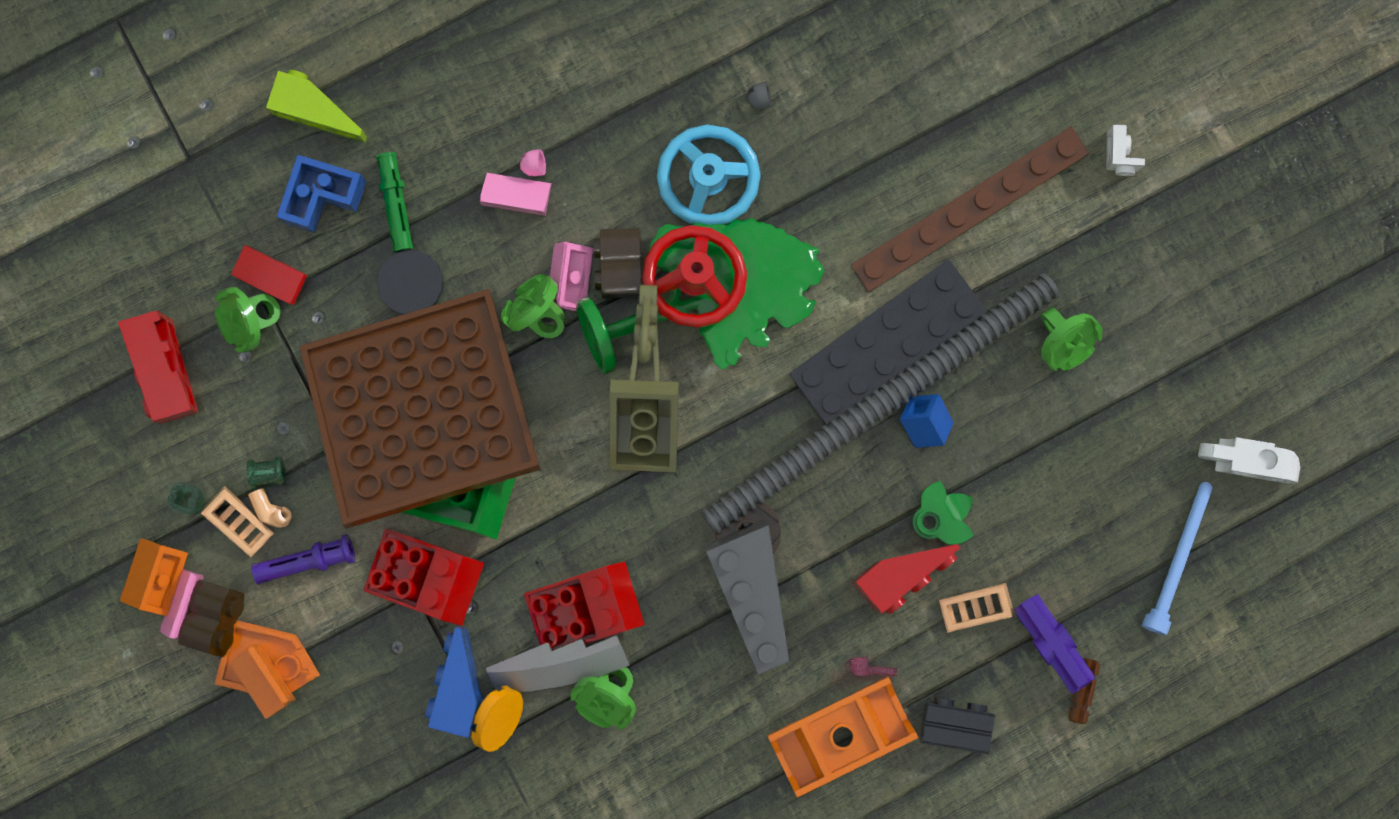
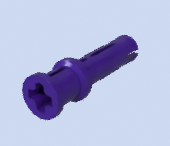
(319, 557)

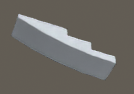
(547, 669)

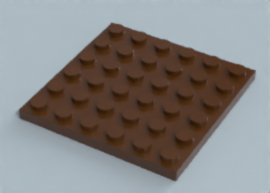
(418, 408)

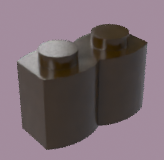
(620, 263)
(211, 618)

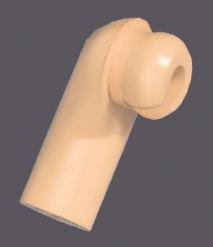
(269, 513)

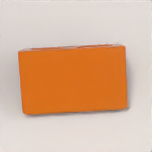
(153, 577)
(262, 681)

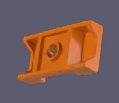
(808, 747)

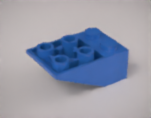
(458, 689)

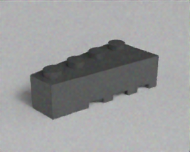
(750, 586)

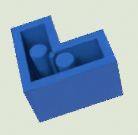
(312, 186)

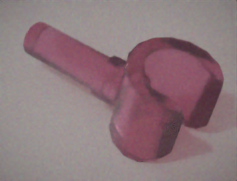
(860, 667)

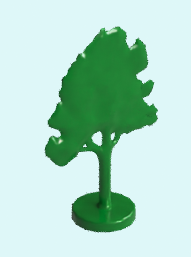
(777, 276)

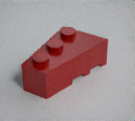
(158, 366)

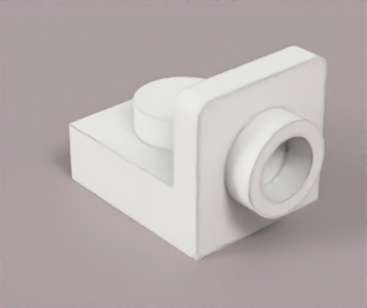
(1116, 150)

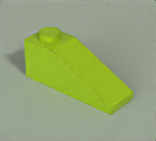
(302, 102)

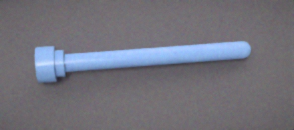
(1158, 618)

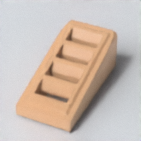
(229, 530)
(1004, 599)

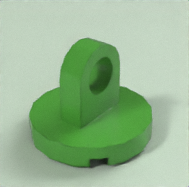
(532, 304)
(239, 319)
(1069, 339)
(605, 702)

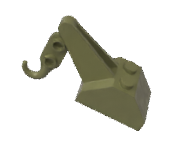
(644, 411)

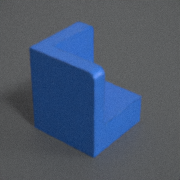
(927, 421)

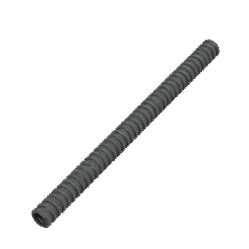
(881, 403)

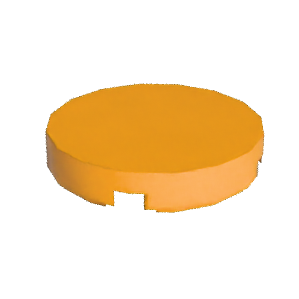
(497, 718)

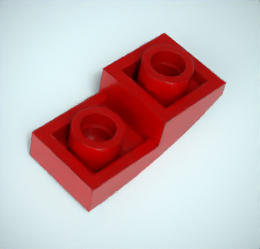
(269, 274)

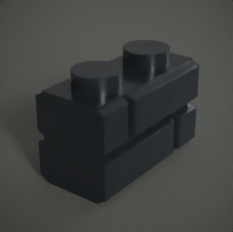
(957, 727)

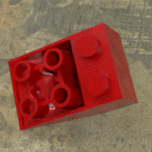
(423, 577)
(892, 578)
(585, 607)

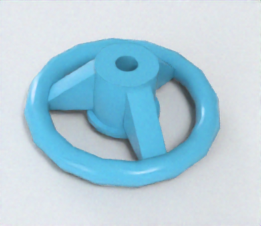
(708, 174)

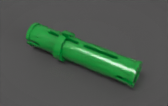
(392, 191)

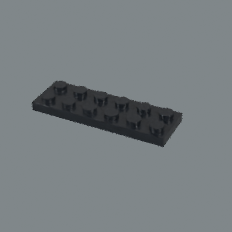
(887, 342)

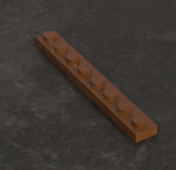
(969, 209)

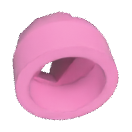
(533, 163)

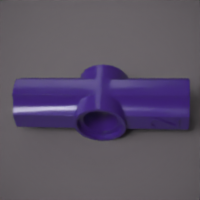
(1054, 644)

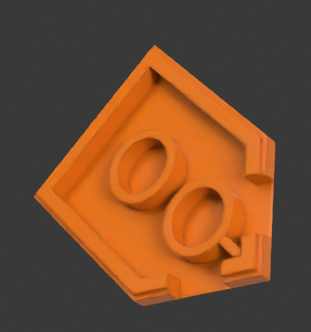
(282, 649)

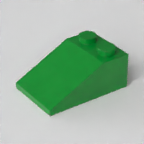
(472, 512)

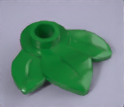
(947, 513)

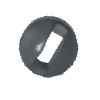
(759, 96)

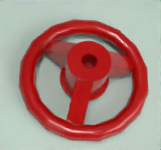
(696, 275)

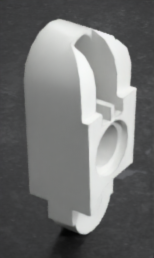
(1252, 459)

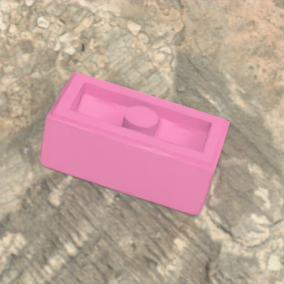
(515, 194)
(571, 272)
(180, 604)

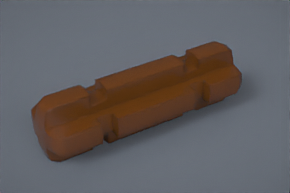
(1084, 697)

